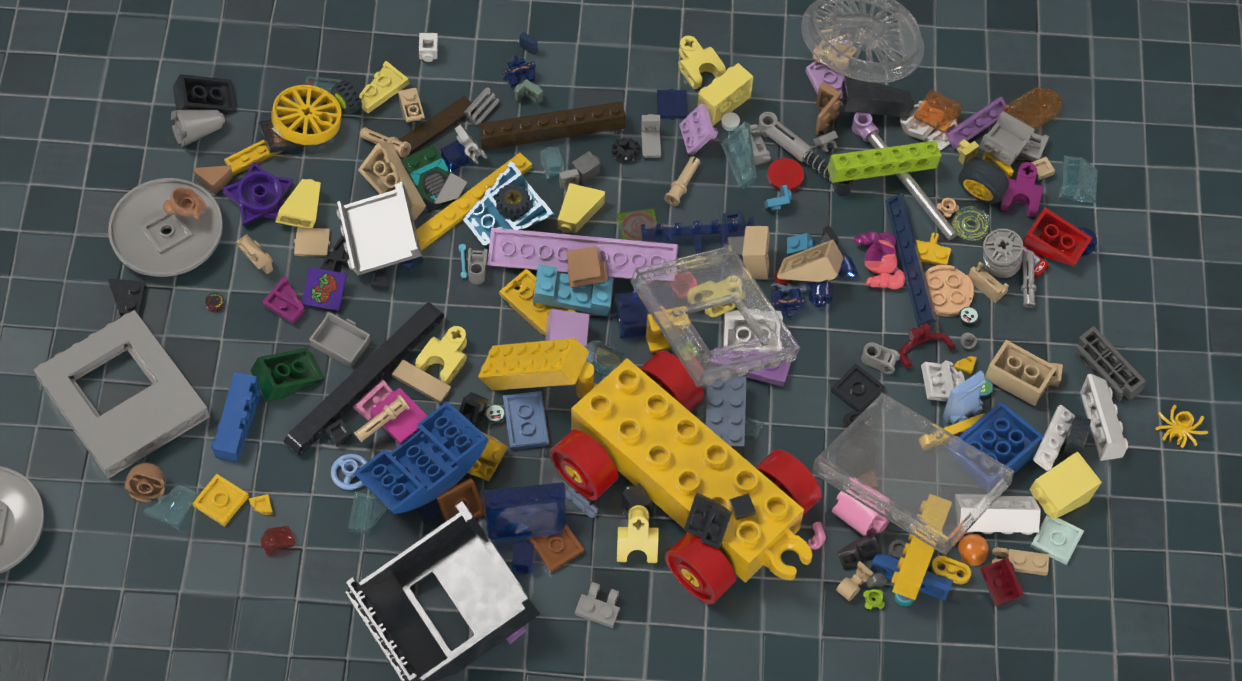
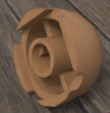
(145, 482)

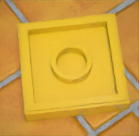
(220, 500)

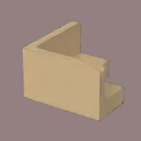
(756, 251)

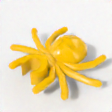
(1181, 426)

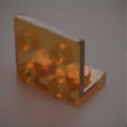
(938, 111)

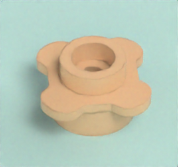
(948, 202)

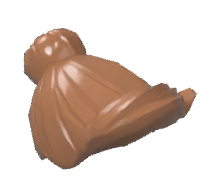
(185, 202)

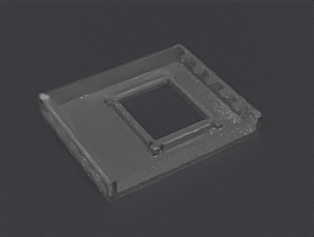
(704, 283)

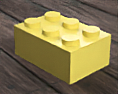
(726, 92)

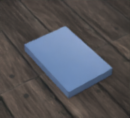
(525, 420)

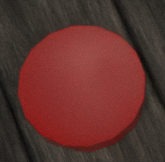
(785, 172)

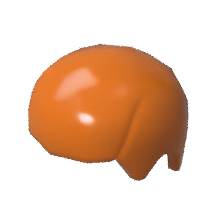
(973, 549)

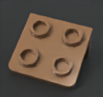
(828, 102)

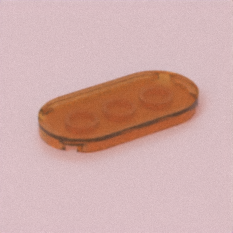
(1035, 107)

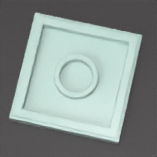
(1057, 539)

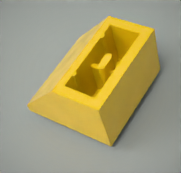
(489, 459)

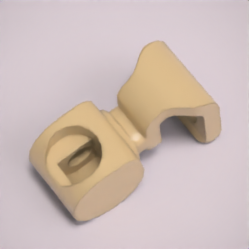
(850, 587)

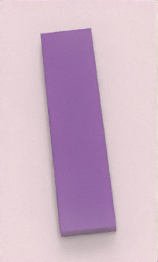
(976, 123)

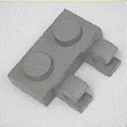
(470, 143)
(597, 610)

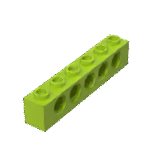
(884, 161)

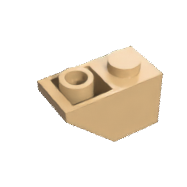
(410, 105)

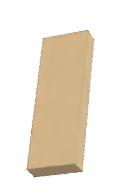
(421, 381)

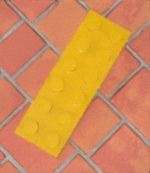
(533, 364)

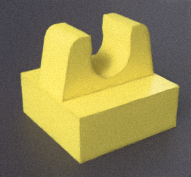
(967, 151)

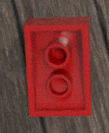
(1056, 238)

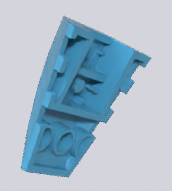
(486, 216)

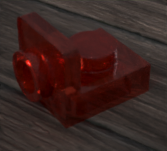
(276, 539)

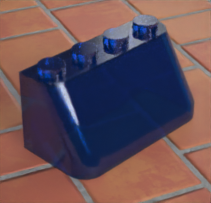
(524, 511)

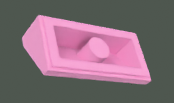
(373, 396)

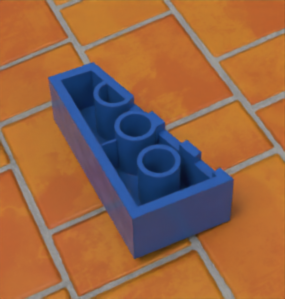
(236, 417)

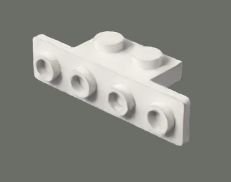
(1054, 438)

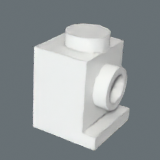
(428, 50)

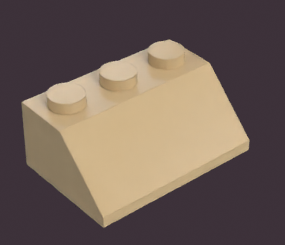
(1020, 372)

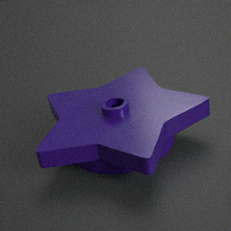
(258, 194)

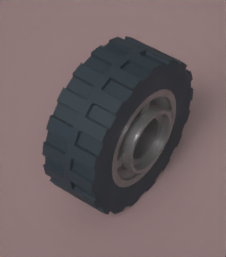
(1076, 436)

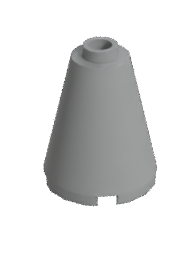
(195, 124)

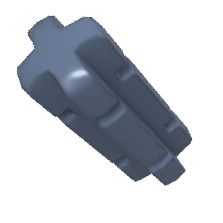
(581, 502)

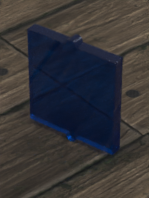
(672, 103)

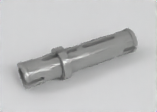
(1028, 287)

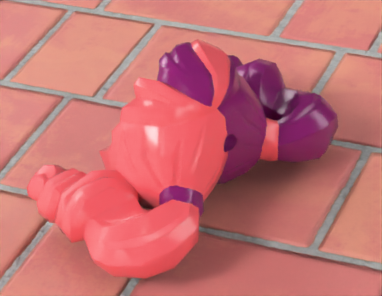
(881, 260)

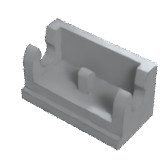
(760, 152)

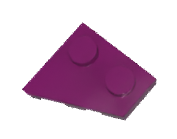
(284, 302)

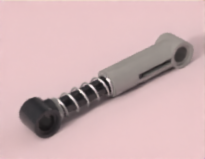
(798, 148)

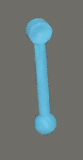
(462, 248)

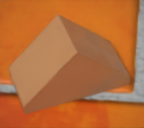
(213, 177)

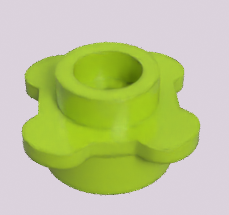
(878, 595)

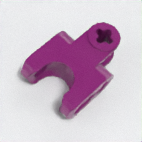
(1023, 190)

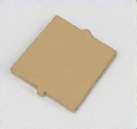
(312, 242)

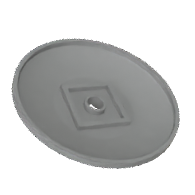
(138, 227)
(19, 518)

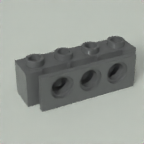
(1109, 365)

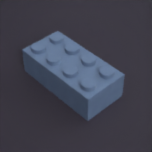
(727, 411)

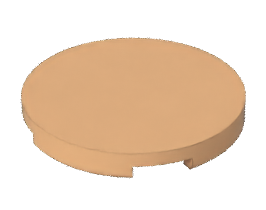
(949, 290)

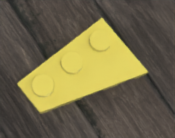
(384, 86)

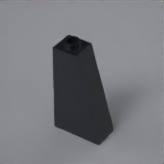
(875, 98)

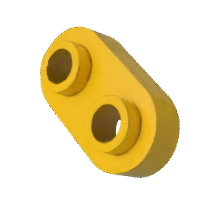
(951, 569)

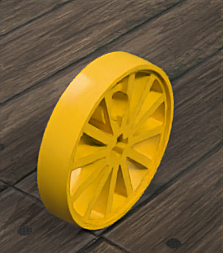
(306, 115)

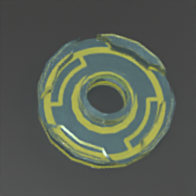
(969, 232)

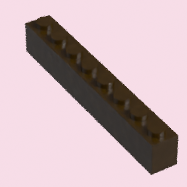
(551, 125)

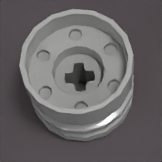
(1002, 253)

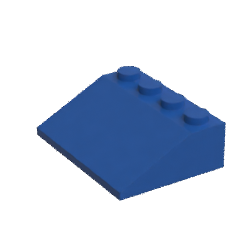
(1004, 437)

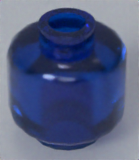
(820, 293)

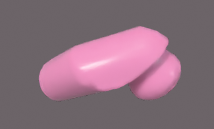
(819, 537)

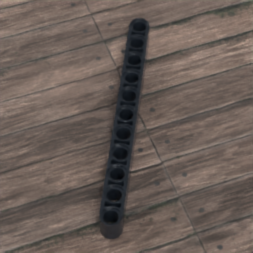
(363, 378)

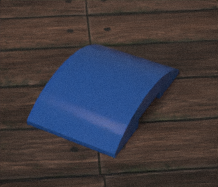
(425, 462)

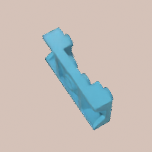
(555, 290)

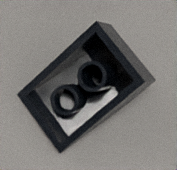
(204, 94)

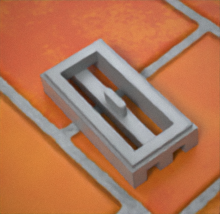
(486, 91)

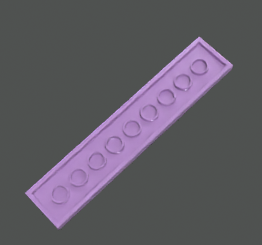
(530, 248)

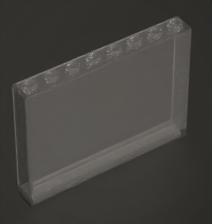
(913, 473)

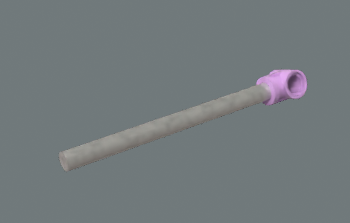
(869, 133)

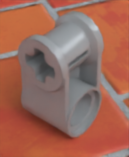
(477, 263)
(880, 358)

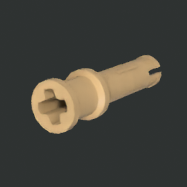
(375, 137)
(679, 187)
(389, 413)

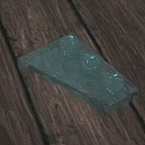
(740, 155)

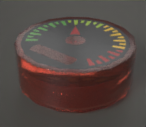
(214, 302)

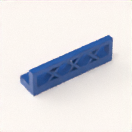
(931, 584)

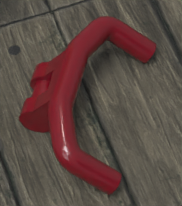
(919, 336)

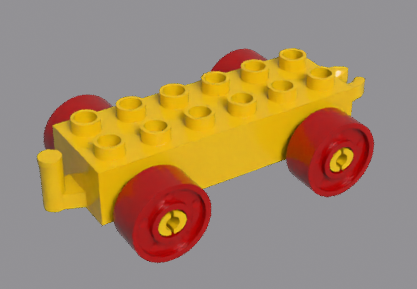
(646, 431)

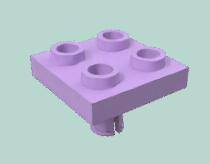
(697, 129)

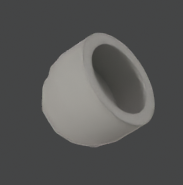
(968, 345)

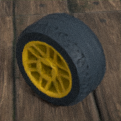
(983, 181)

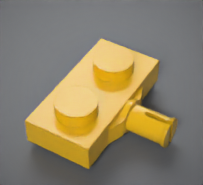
(933, 253)

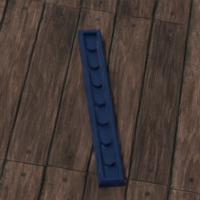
(910, 260)

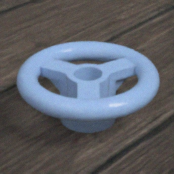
(347, 462)

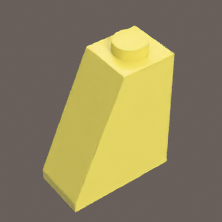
(301, 205)
(578, 207)

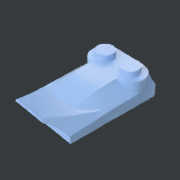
(965, 400)

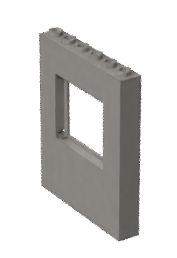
(141, 421)

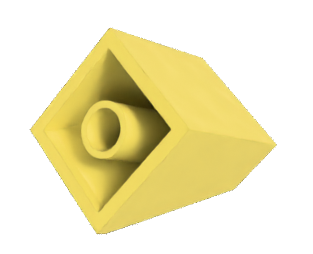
(1065, 486)

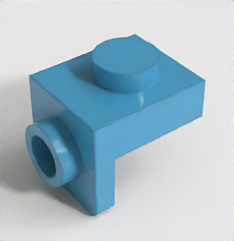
(777, 203)
(799, 243)

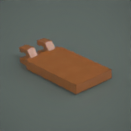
(557, 548)

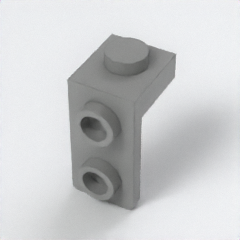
(650, 136)

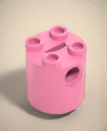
(858, 515)

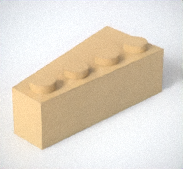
(385, 169)

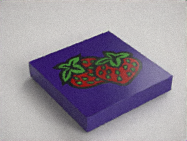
(324, 289)

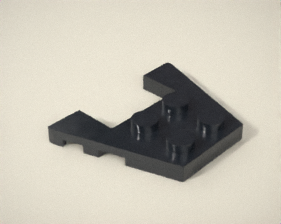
(339, 256)

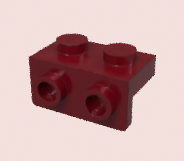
(1002, 581)

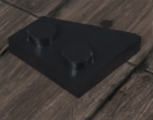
(128, 295)

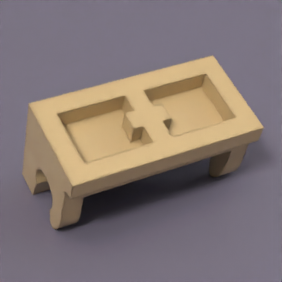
(987, 283)

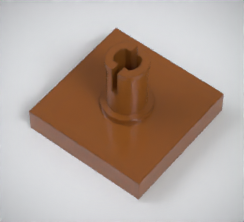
(464, 492)

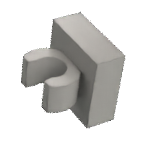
(826, 139)

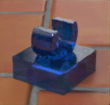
(848, 266)

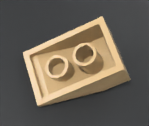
(813, 264)

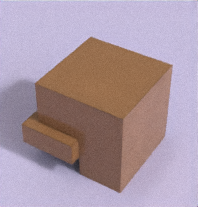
(586, 267)

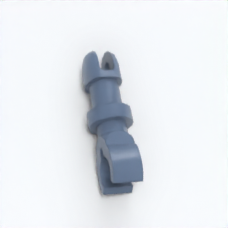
(785, 288)

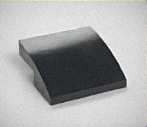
(708, 520)

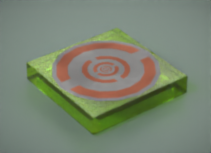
(631, 222)

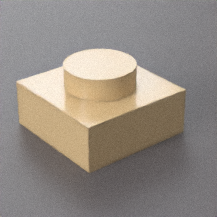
(1044, 168)

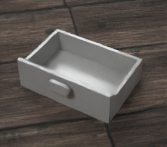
(340, 339)

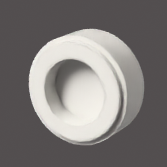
(730, 121)

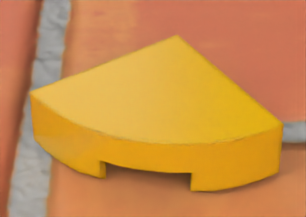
(966, 365)
(261, 504)

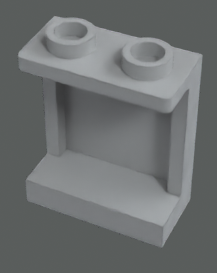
(1006, 138)

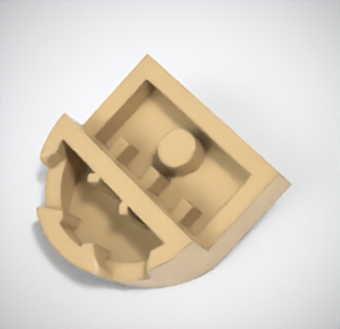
(255, 254)

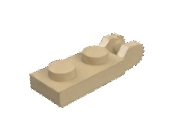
(1024, 561)

